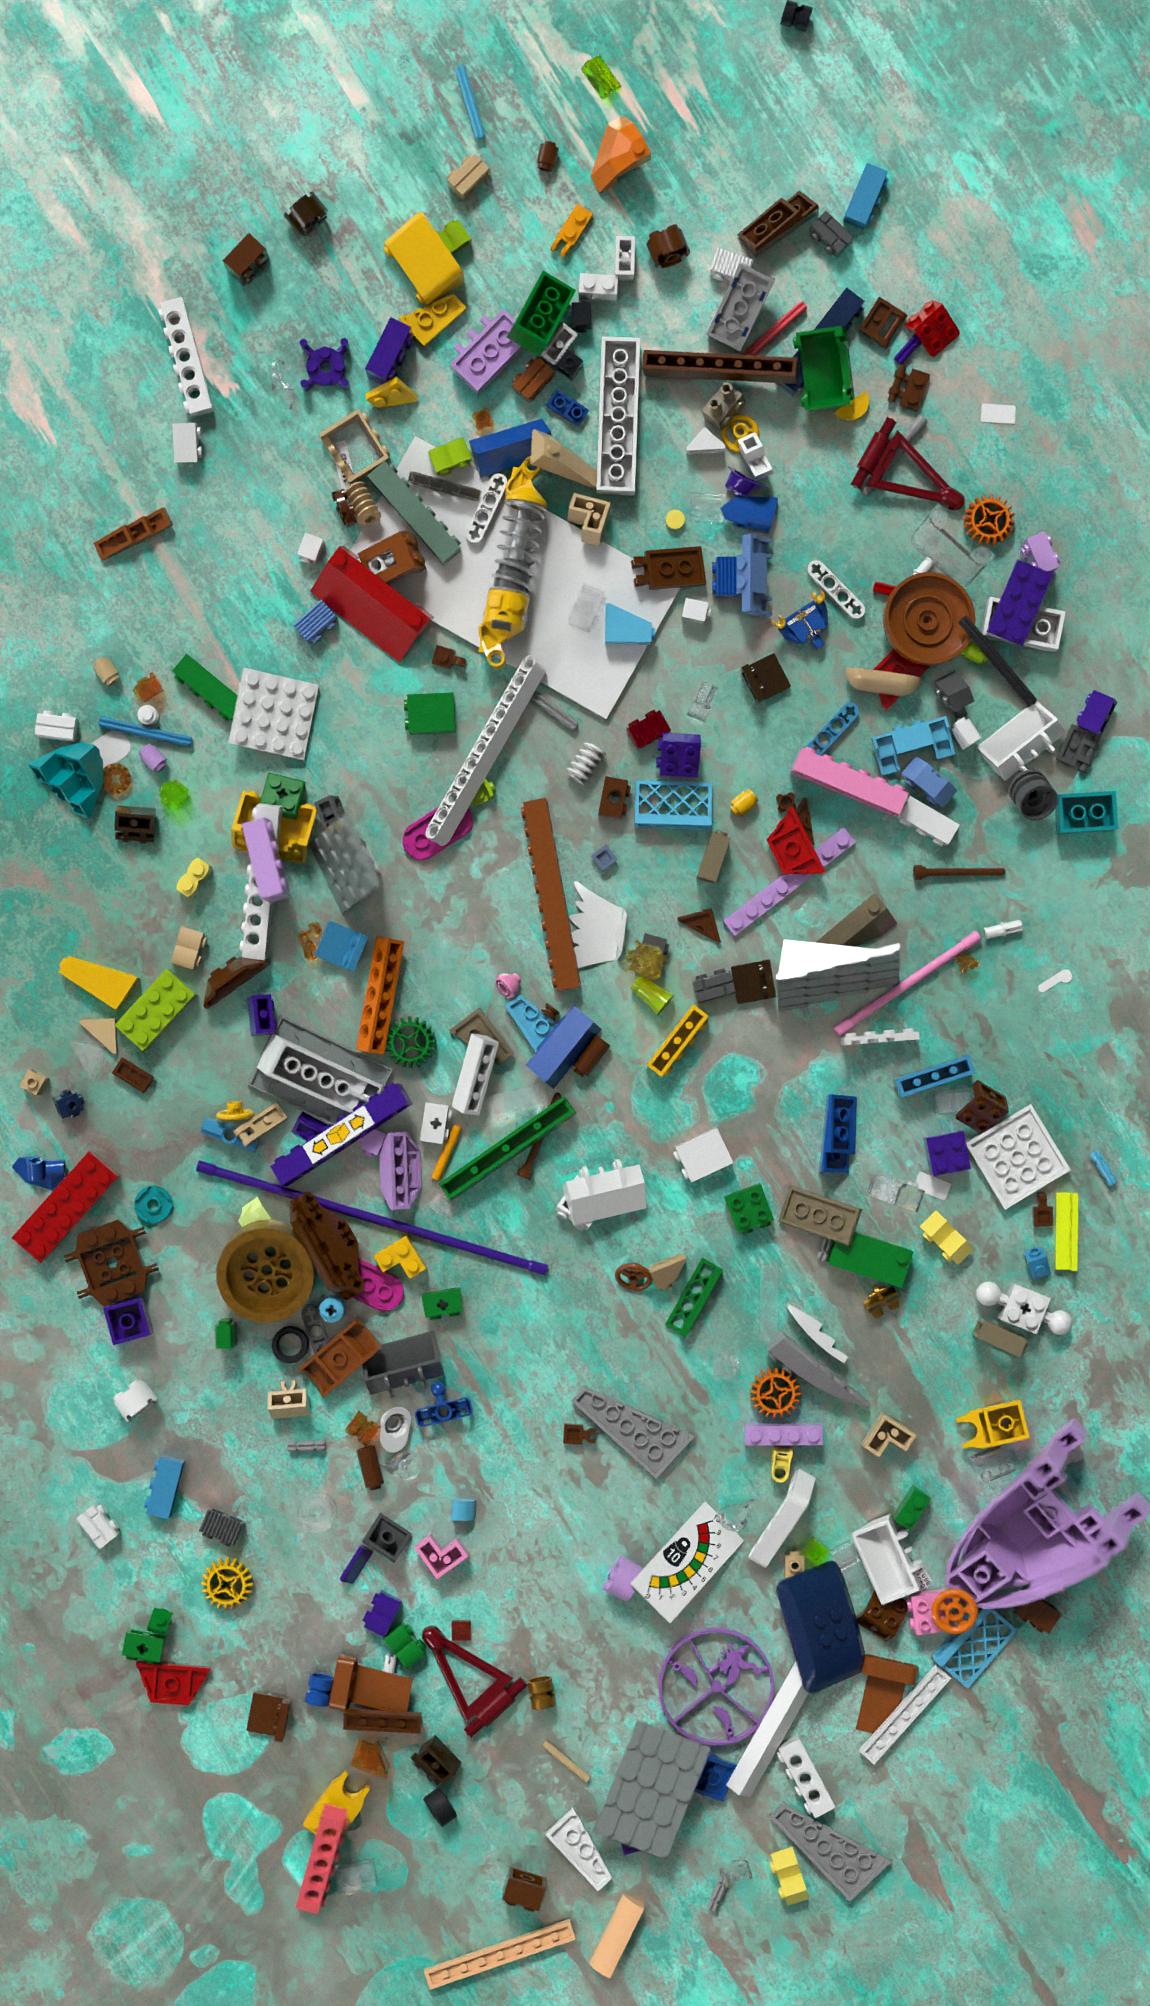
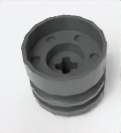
(1033, 794)

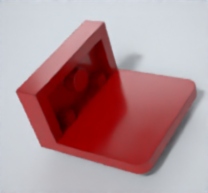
(933, 327)

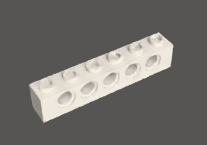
(168, 311)

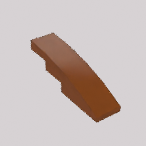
(133, 534)

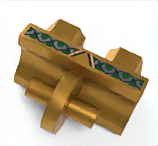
(880, 1298)

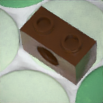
(611, 786)

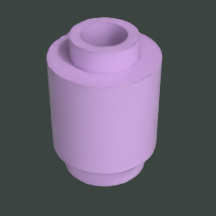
(153, 758)

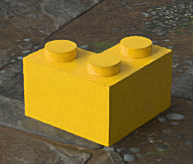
(403, 1252)

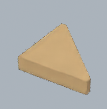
(103, 1030)

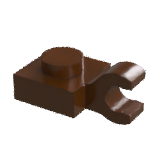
(446, 657)
(1042, 1213)

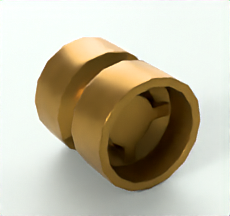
(541, 1692)

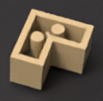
(592, 515)
(886, 1430)

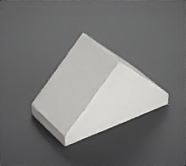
(705, 443)

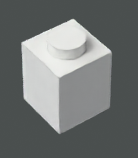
(310, 549)
(696, 611)

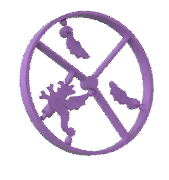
(734, 1659)

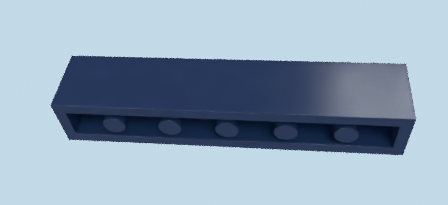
(840, 314)

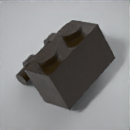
(137, 820)
(436, 1761)

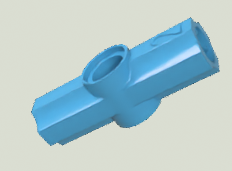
(218, 1130)

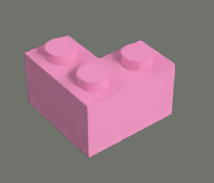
(440, 1559)

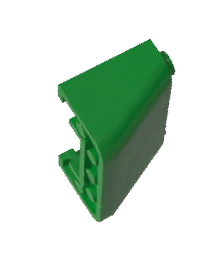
(825, 368)

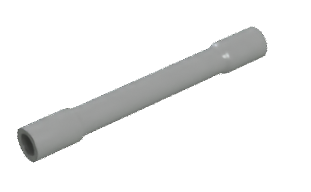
(912, 431)

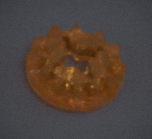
(116, 769)

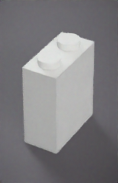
(702, 1155)

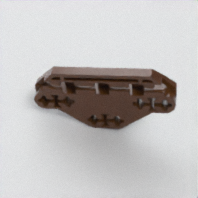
(329, 1245)

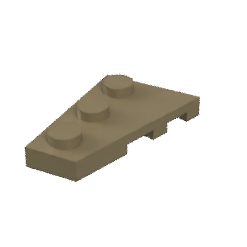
(479, 1024)

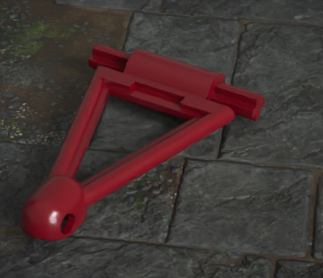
(878, 457)
(492, 1701)

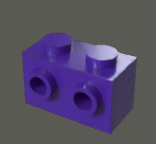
(1096, 713)
(261, 1015)

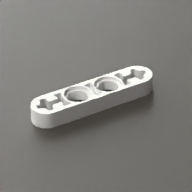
(488, 509)
(833, 592)

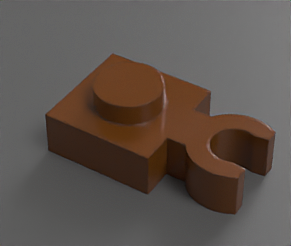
(575, 1434)

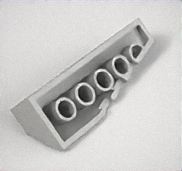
(805, 1365)

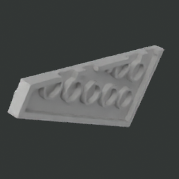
(642, 1436)
(840, 1858)

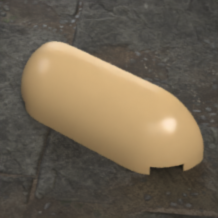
(882, 681)

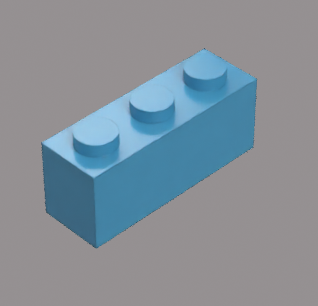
(866, 196)
(164, 1486)

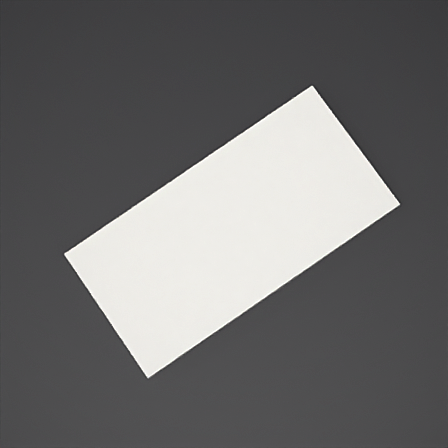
(457, 592)

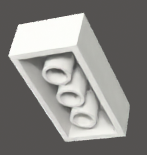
(1043, 634)

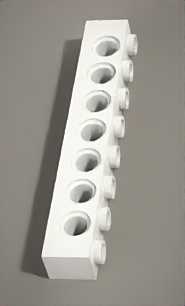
(247, 947)

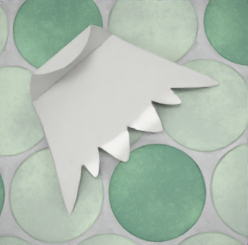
(599, 929)

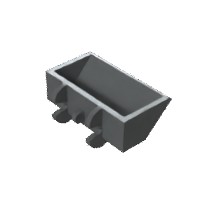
(403, 1363)

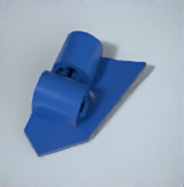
(751, 512)
(41, 1172)

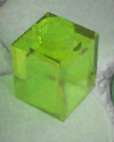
(815, 1550)

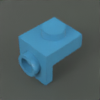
(1037, 1262)

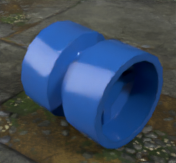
(319, 1685)

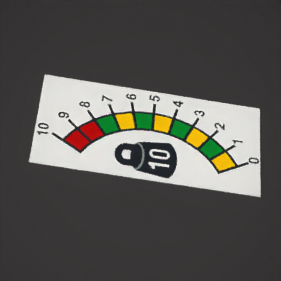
(686, 1562)

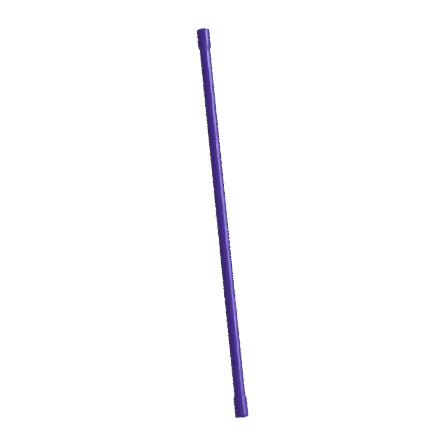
(530, 1265)

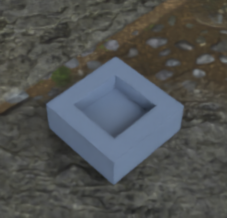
(604, 857)

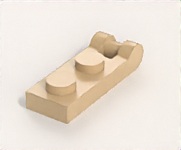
(261, 1124)

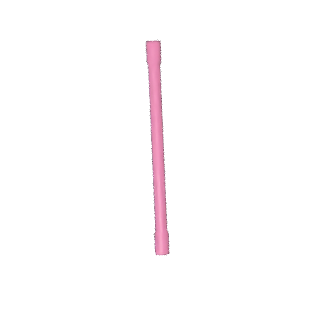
(965, 944)

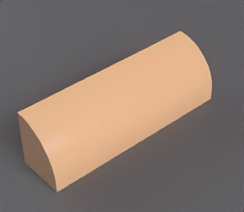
(616, 1935)

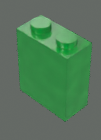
(430, 713)

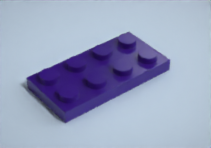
(1019, 602)

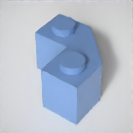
(922, 776)

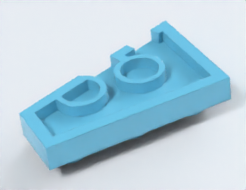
(530, 1020)

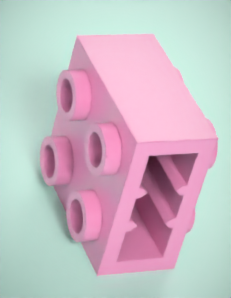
(920, 1607)

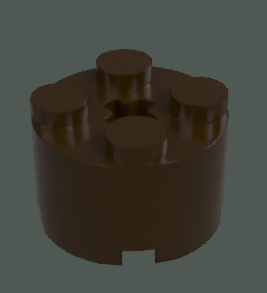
(306, 213)

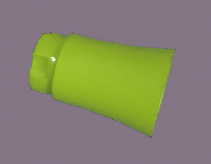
(652, 994)

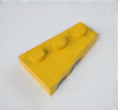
(434, 318)

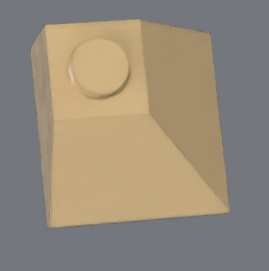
(667, 1271)

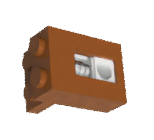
(405, 554)

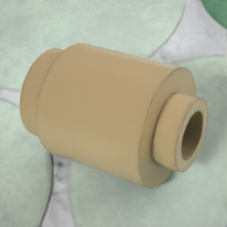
(106, 671)

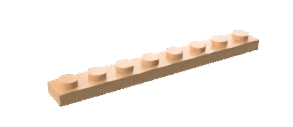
(499, 1954)

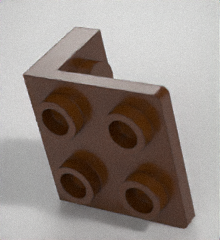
(983, 1110)
(882, 1619)
(269, 1715)

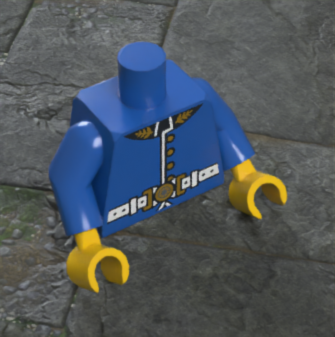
(806, 623)

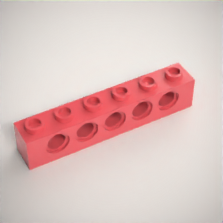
(321, 1859)

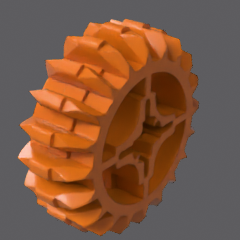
(1002, 511)
(766, 1394)

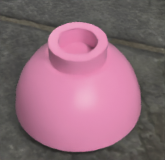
(508, 984)

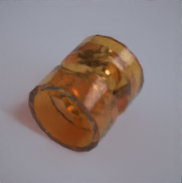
(362, 1428)

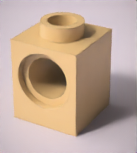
(34, 1082)

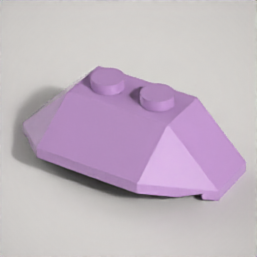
(400, 1170)

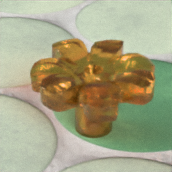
(966, 962)

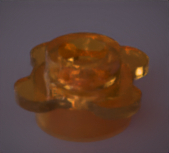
(485, 413)

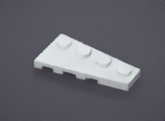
(871, 1037)
(577, 1846)

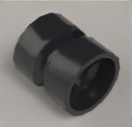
(796, 15)

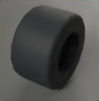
(440, 1807)

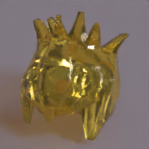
(646, 960)

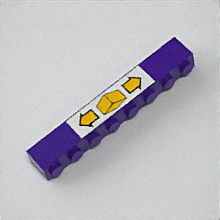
(341, 1134)

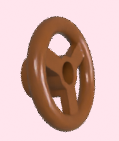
(634, 1272)

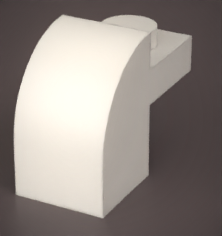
(754, 456)

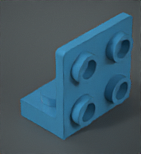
(341, 946)

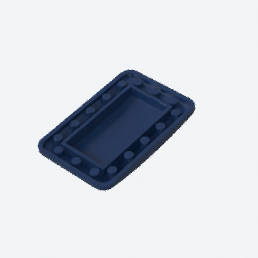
(821, 1626)

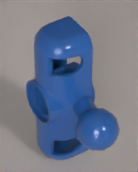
(438, 1389)

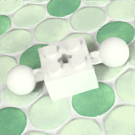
(1030, 1320)

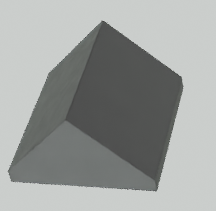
(386, 1537)

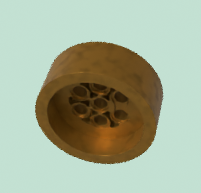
(244, 1293)

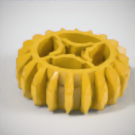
(222, 1575)

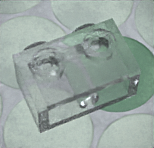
(356, 1876)

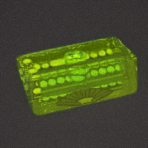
(600, 77)

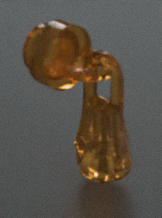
(308, 946)

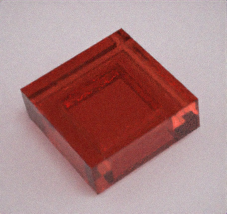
(461, 1630)

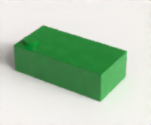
(541, 313)
(872, 1259)

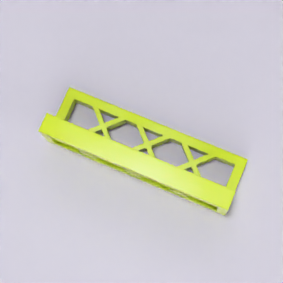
(1066, 1231)

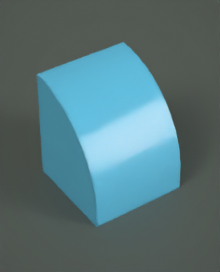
(463, 1509)

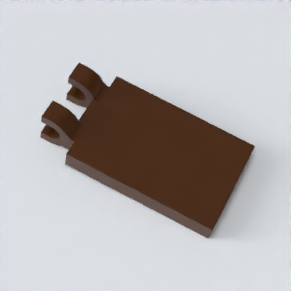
(670, 568)

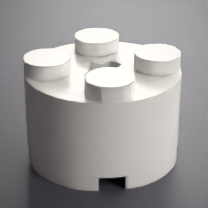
(135, 1400)

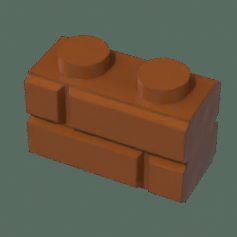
(533, 379)

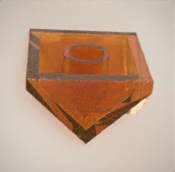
(371, 1758)

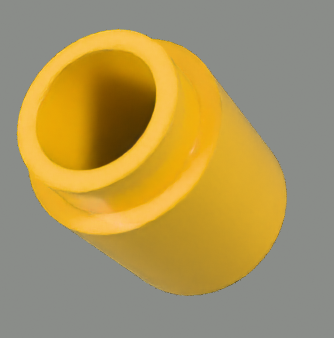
(743, 803)

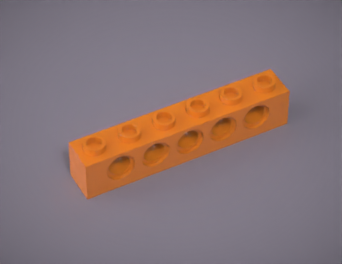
(380, 995)

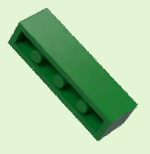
(207, 685)

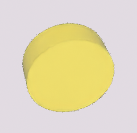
(675, 519)

